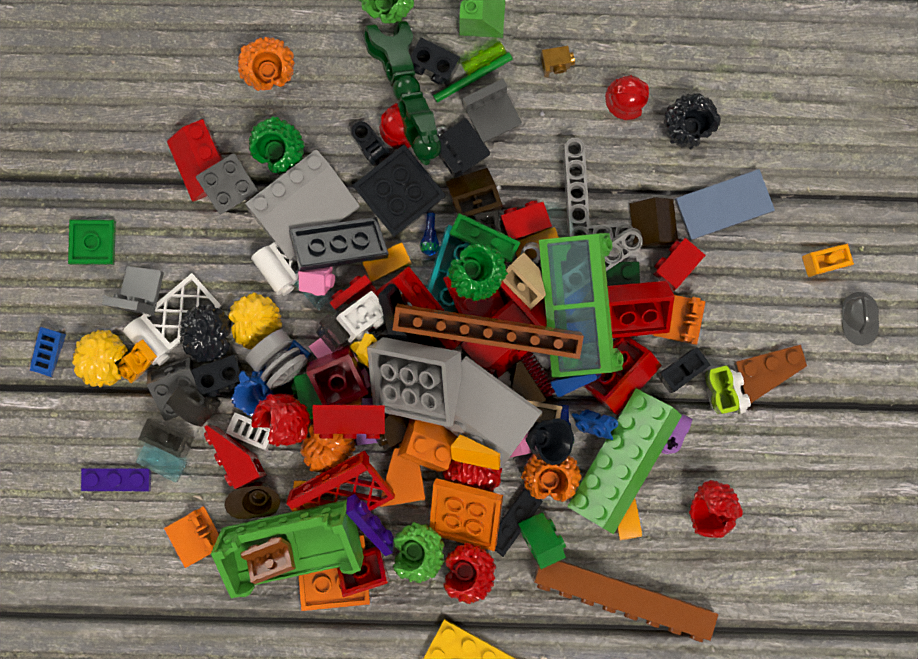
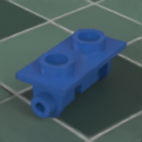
(595, 424)

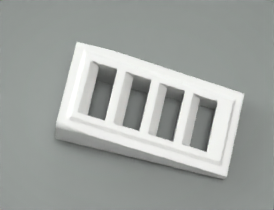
(263, 445)

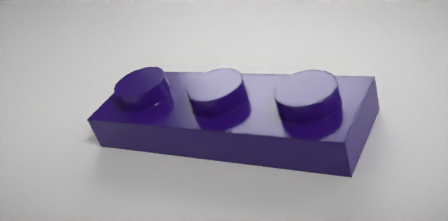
(115, 479)
(370, 525)

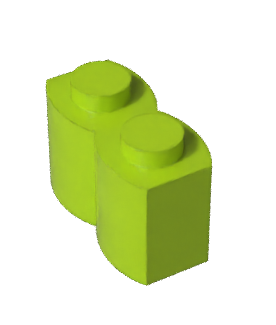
(723, 396)

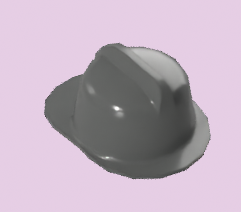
(860, 318)

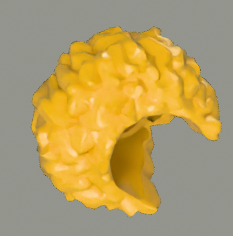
(254, 319)
(96, 358)

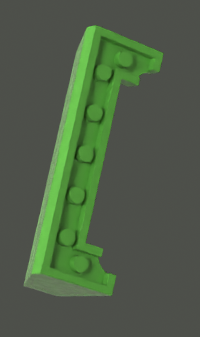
(482, 18)
(319, 540)

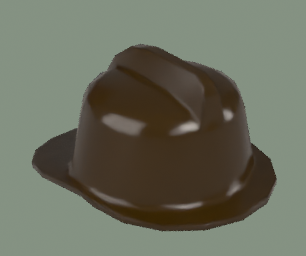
(252, 501)

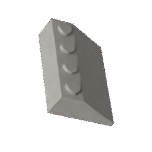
(301, 198)
(415, 380)
(491, 411)

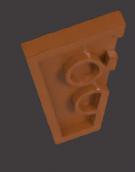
(769, 370)

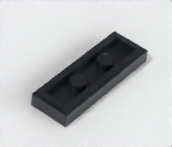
(521, 510)

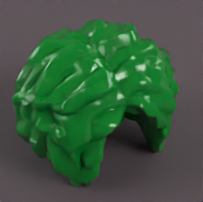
(276, 144)
(477, 272)

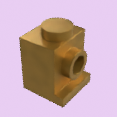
(557, 60)

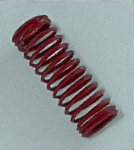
(550, 391)

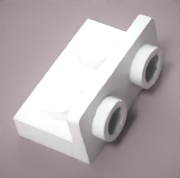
(362, 317)

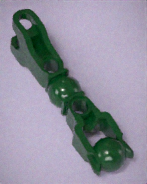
(413, 108)

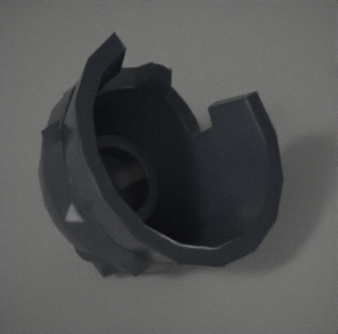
(551, 440)

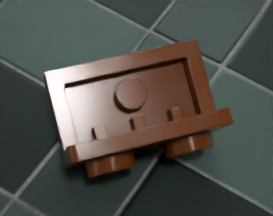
(269, 559)

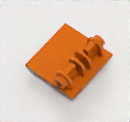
(685, 320)
(193, 536)

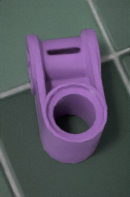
(678, 435)

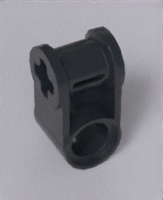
(371, 145)

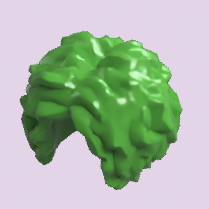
(388, 10)
(419, 553)

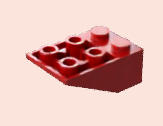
(239, 462)

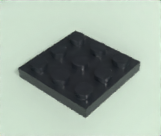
(399, 191)

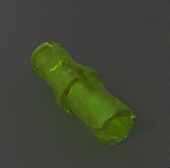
(483, 57)

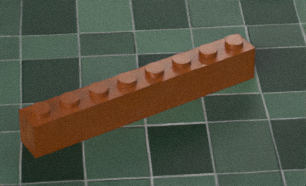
(488, 331)
(628, 598)

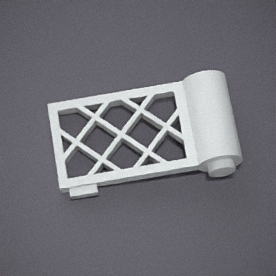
(275, 269)
(143, 329)

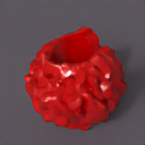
(284, 417)
(473, 475)
(714, 509)
(469, 573)

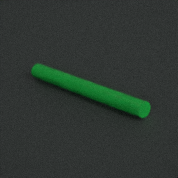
(472, 77)

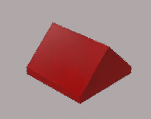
(372, 574)

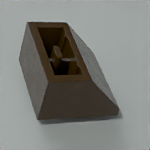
(474, 193)

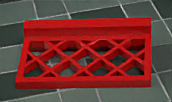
(419, 296)
(334, 478)

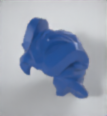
(250, 392)

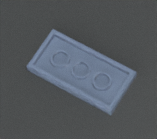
(724, 204)

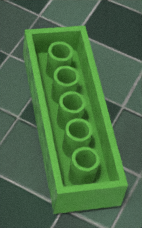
(625, 461)

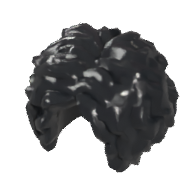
(690, 119)
(205, 333)

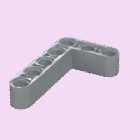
(581, 204)
(618, 242)

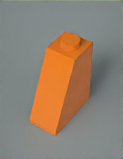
(404, 480)

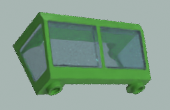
(579, 301)

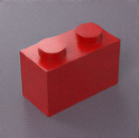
(525, 221)
(679, 263)

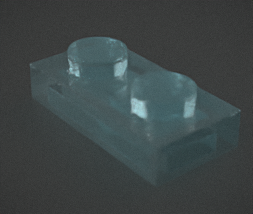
(161, 462)

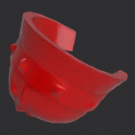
(627, 97)
(392, 128)

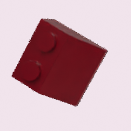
(337, 377)

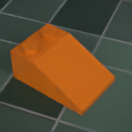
(427, 445)

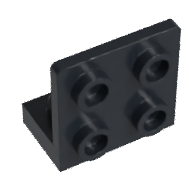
(461, 148)

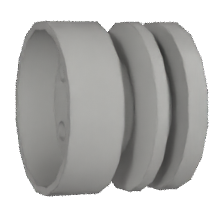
(279, 363)

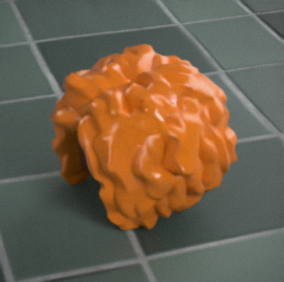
(266, 63)
(325, 453)
(552, 480)

